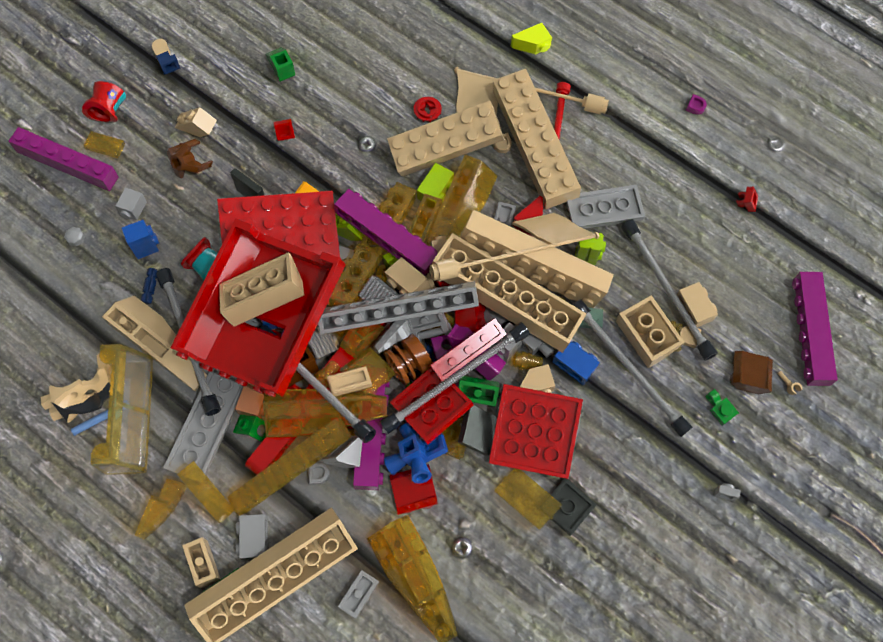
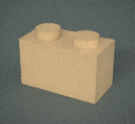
(406, 277)
(697, 304)
(201, 562)

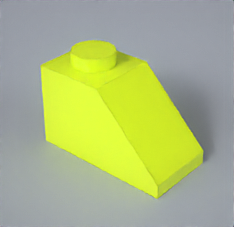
(532, 40)

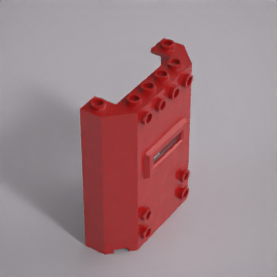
(245, 350)

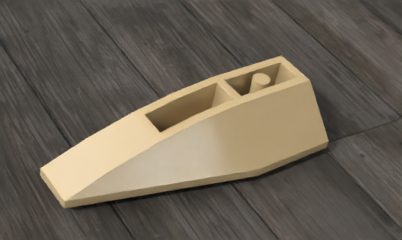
(151, 335)

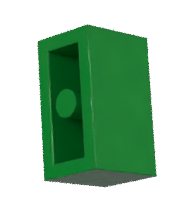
(480, 390)

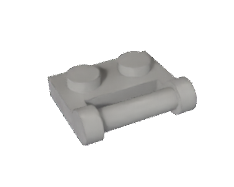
(426, 322)

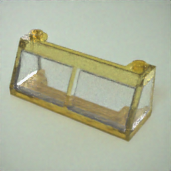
(127, 413)

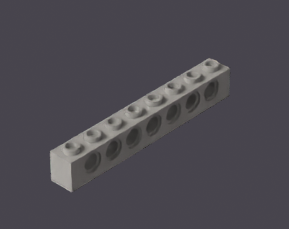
(399, 307)

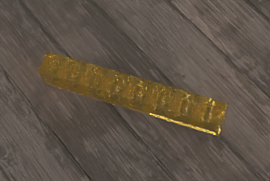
(398, 194)

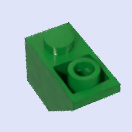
(281, 63)

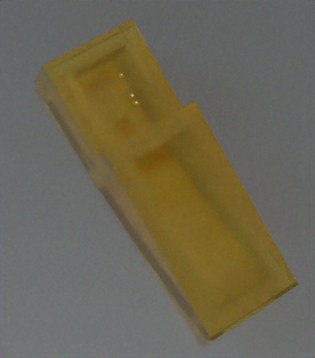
(206, 492)
(160, 508)

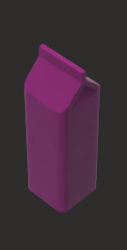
(490, 367)

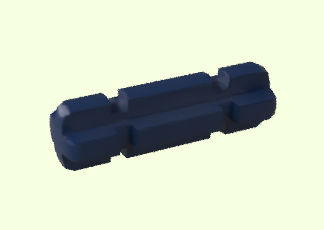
(149, 286)

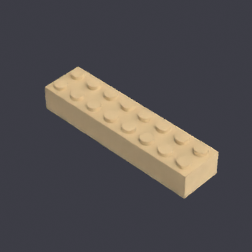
(536, 139)
(546, 267)
(514, 295)
(270, 577)

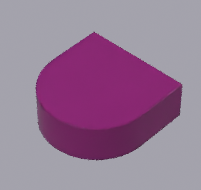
(696, 105)

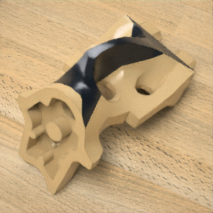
(71, 400)

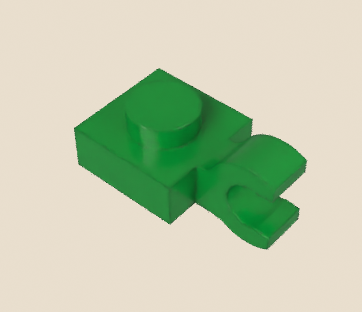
(722, 409)

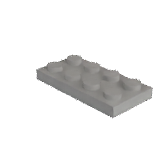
(606, 207)

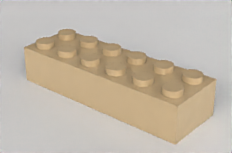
(445, 139)

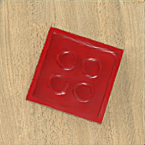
(438, 412)

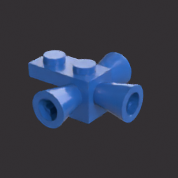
(415, 454)

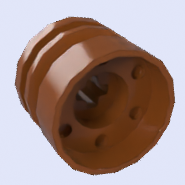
(409, 358)

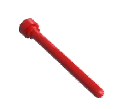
(562, 88)

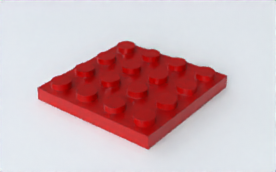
(536, 431)

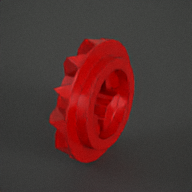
(433, 105)

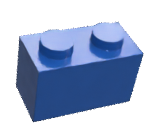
(141, 239)
(576, 362)

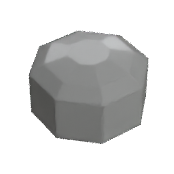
(74, 236)

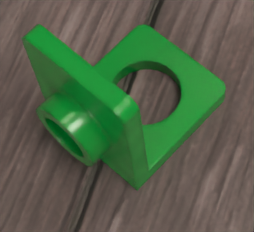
(248, 426)

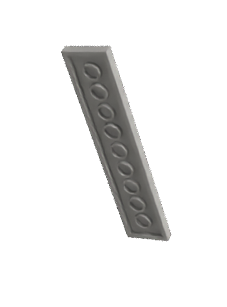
(203, 433)

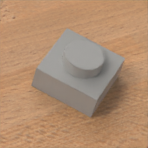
(727, 492)

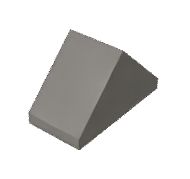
(346, 455)

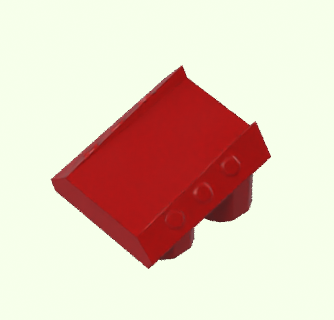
(411, 495)

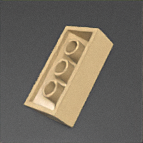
(260, 290)

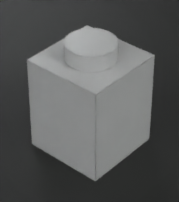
(131, 204)

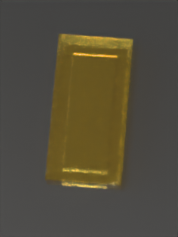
(104, 144)

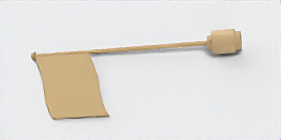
(478, 89)
(549, 228)

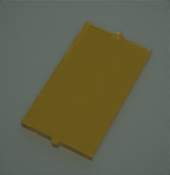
(528, 498)

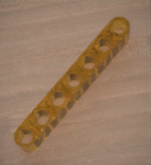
(289, 466)

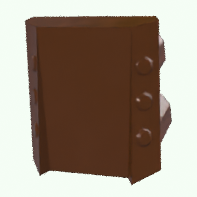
(752, 372)

